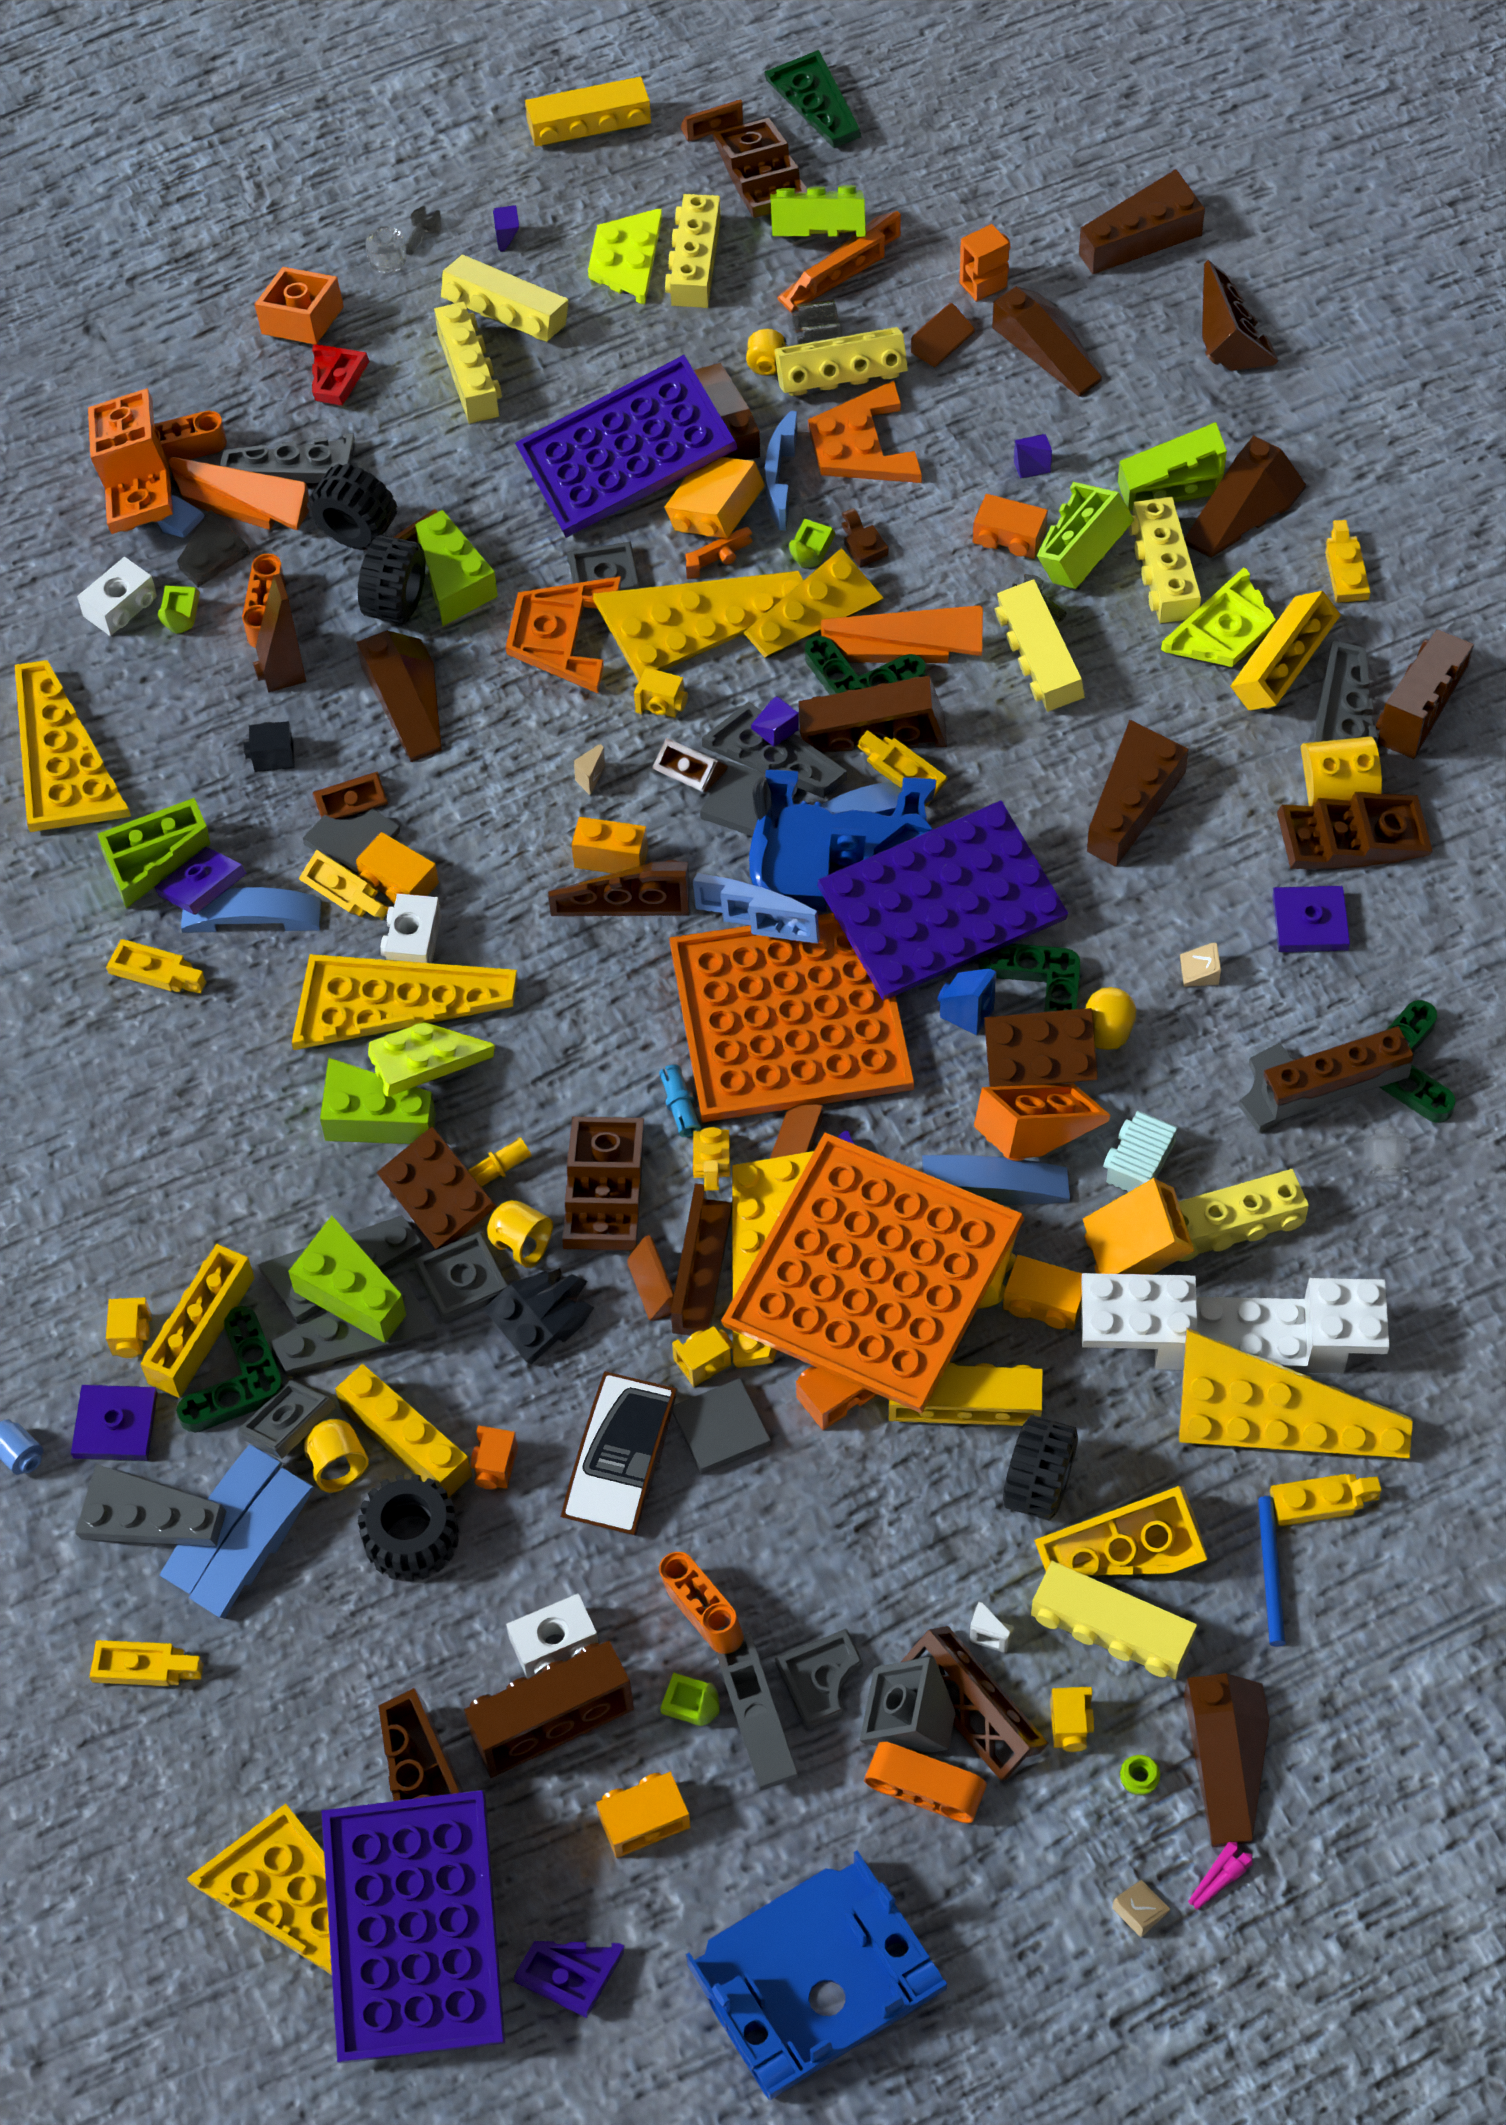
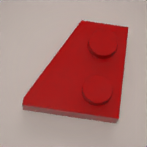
(336, 373)

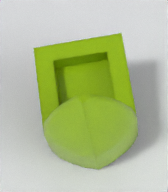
(811, 543)
(179, 608)
(690, 1700)

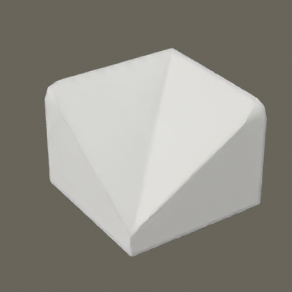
(989, 1631)

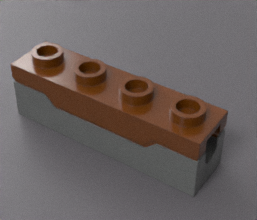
(1337, 1073)

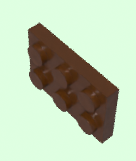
(1041, 1048)
(436, 1189)

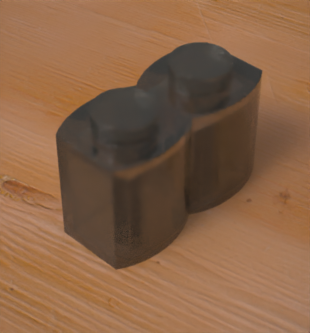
(816, 321)

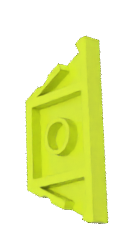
(626, 253)
(1224, 625)
(423, 1055)

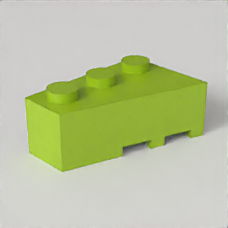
(818, 211)
(1176, 469)
(1083, 534)
(454, 567)
(152, 847)
(361, 1112)
(347, 1283)

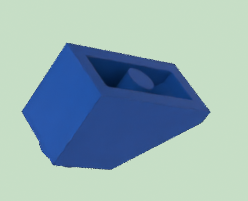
(968, 999)

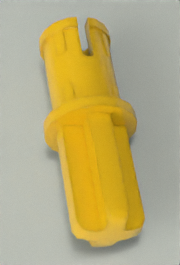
(500, 1162)

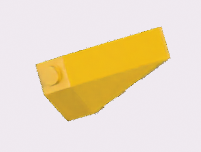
(1139, 1538)

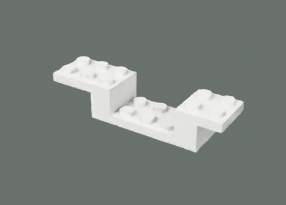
(1295, 1333)

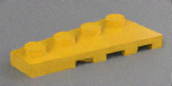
(829, 592)

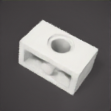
(117, 596)
(414, 915)
(561, 1618)

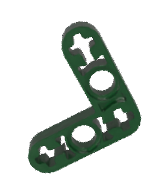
(836, 662)
(1054, 976)
(1435, 1090)
(246, 1385)

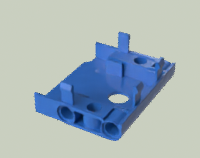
(814, 1934)

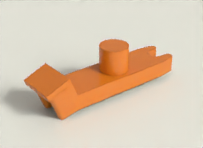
(719, 549)

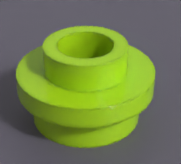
(1143, 1764)

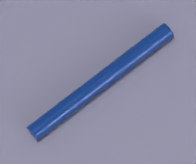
(1271, 1571)

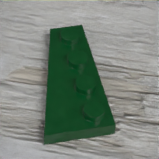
(816, 97)

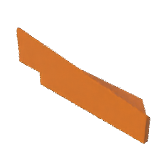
(844, 262)
(241, 493)
(893, 635)

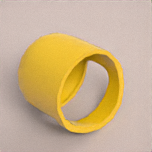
(1112, 1016)
(511, 1226)
(329, 1442)

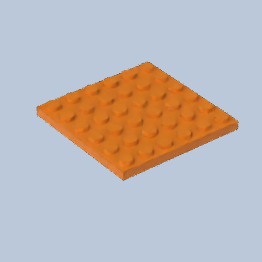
(784, 1022)
(873, 1271)

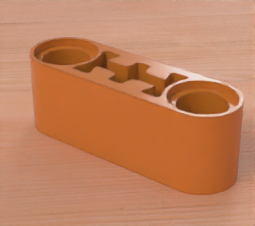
(192, 435)
(257, 593)
(706, 1621)
(925, 1782)

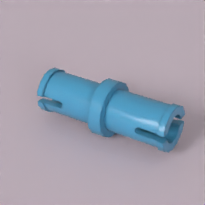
(679, 1100)

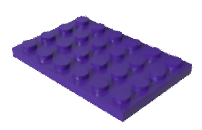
(625, 445)
(942, 900)
(412, 1927)

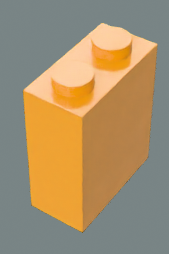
(715, 497)
(1138, 1231)

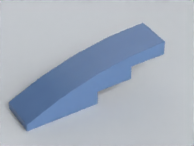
(752, 905)
(1001, 1178)
(236, 1494)
(251, 1541)

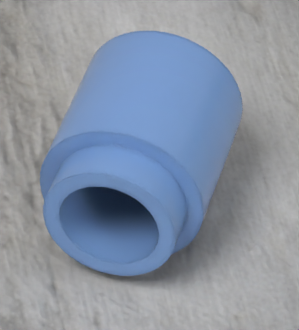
(18, 1448)

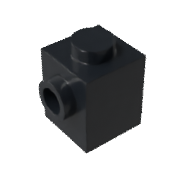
(270, 746)

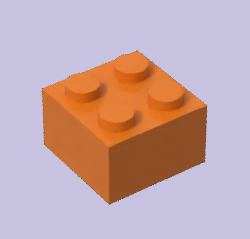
(299, 305)

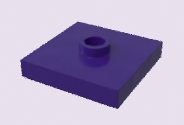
(200, 880)
(1310, 919)
(114, 1422)

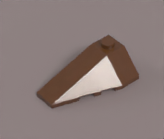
(1229, 326)
(1045, 337)
(732, 411)
(1250, 492)
(277, 643)
(405, 687)
(637, 891)
(1229, 1745)

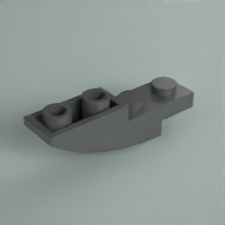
(757, 1715)

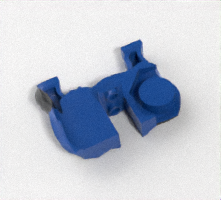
(799, 840)

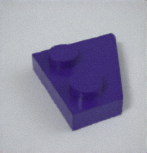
(569, 1972)

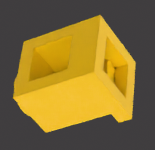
(660, 693)
(127, 1326)
(703, 1354)
(1071, 1717)

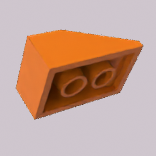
(1035, 1118)

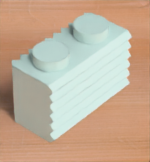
(1141, 1153)

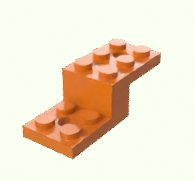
(130, 461)

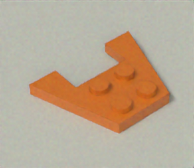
(849, 444)
(547, 629)

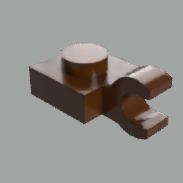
(862, 543)

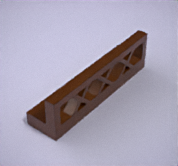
(700, 1263)
(987, 1697)

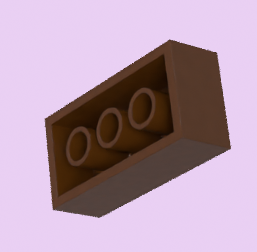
(549, 1708)

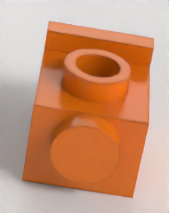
(494, 1457)

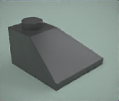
(909, 1707)

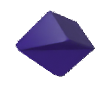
(506, 225)
(1032, 456)
(776, 722)

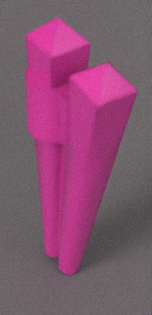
(1222, 1873)

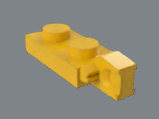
(1346, 565)
(898, 761)
(342, 886)
(154, 967)
(711, 1156)
(1322, 1498)
(142, 1664)

